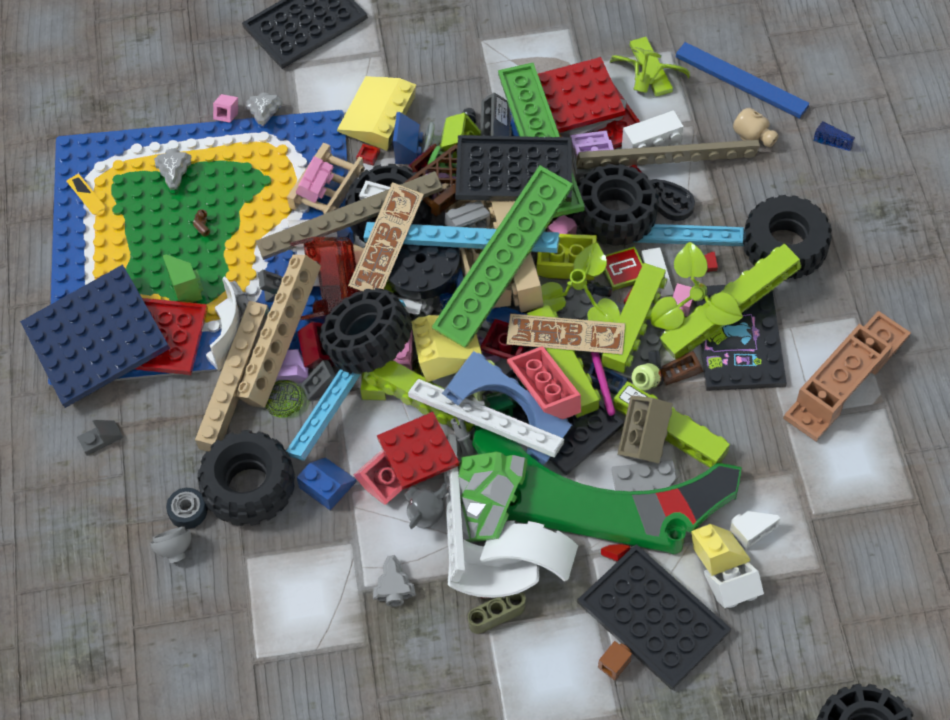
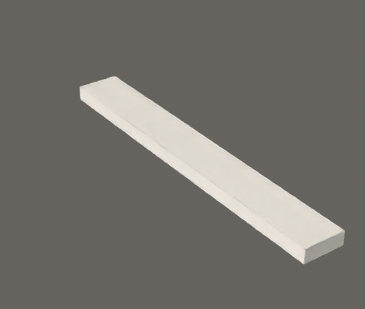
(488, 419)
(454, 519)

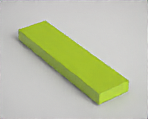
(661, 84)

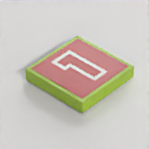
(623, 268)

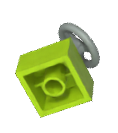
(453, 126)

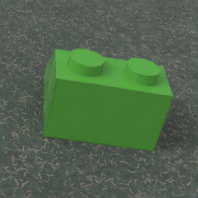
(184, 279)

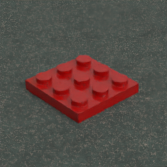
(417, 450)

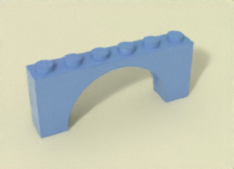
(480, 375)

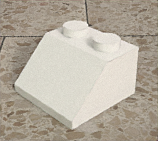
(735, 585)

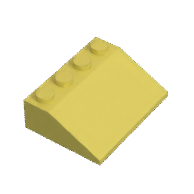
(375, 108)
(436, 353)

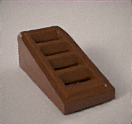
(677, 363)

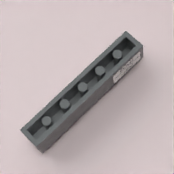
(495, 116)

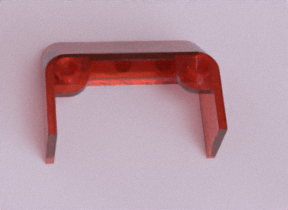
(336, 270)

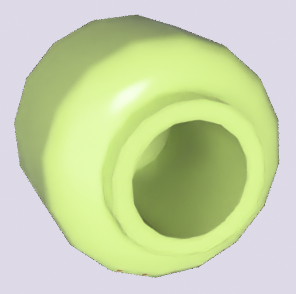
(646, 376)

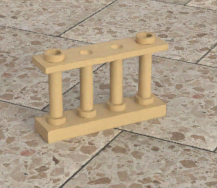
(338, 196)

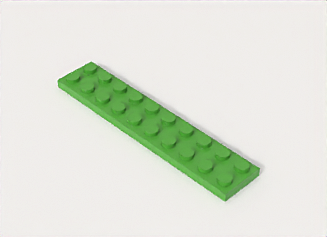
(534, 116)
(502, 256)

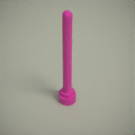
(603, 383)

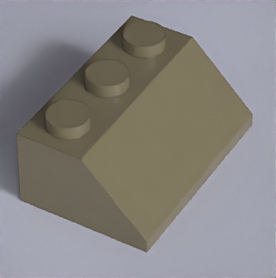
(645, 428)

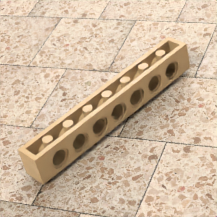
(278, 331)

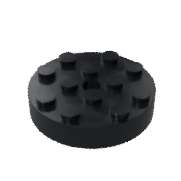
(428, 278)

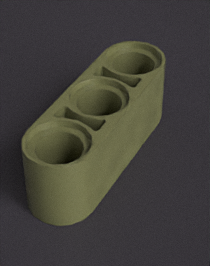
(492, 620)

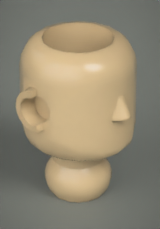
(754, 126)

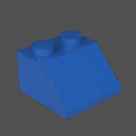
(406, 139)
(325, 482)

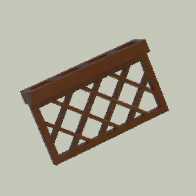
(447, 196)

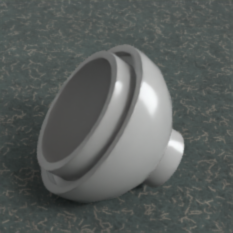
(172, 543)

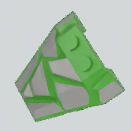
(486, 491)

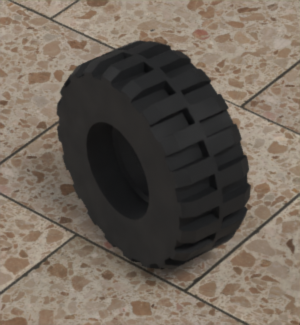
(621, 184)
(792, 215)
(366, 331)
(864, 704)

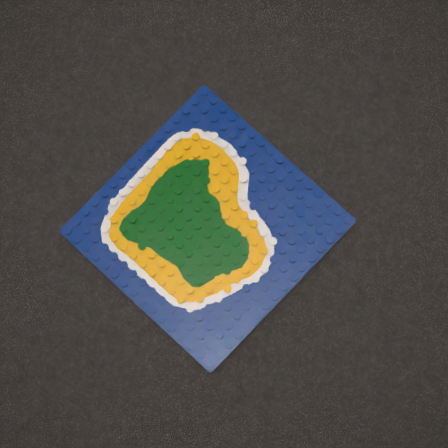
(235, 175)

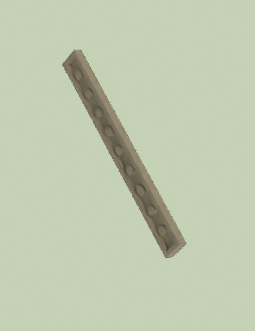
(668, 154)
(340, 218)

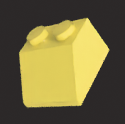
(718, 549)

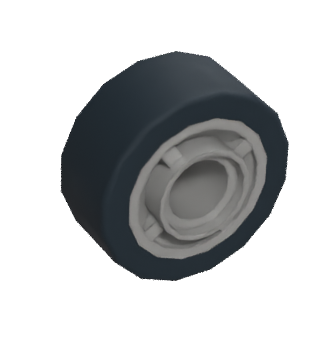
(186, 518)

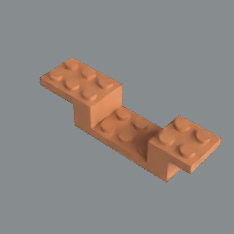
(843, 372)

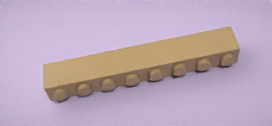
(223, 398)

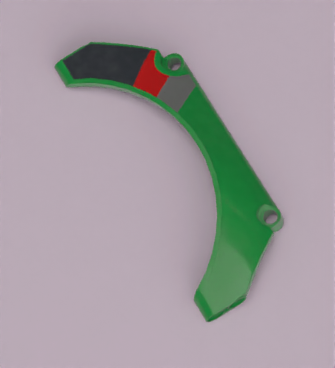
(645, 518)

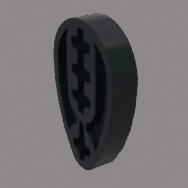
(679, 194)

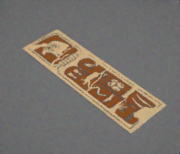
(386, 238)
(566, 333)

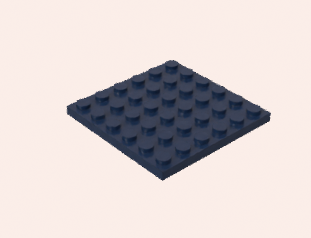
(94, 336)

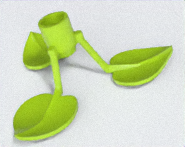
(642, 80)
(590, 262)
(722, 308)

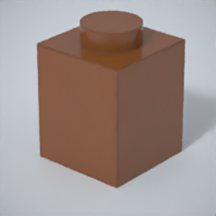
(615, 660)

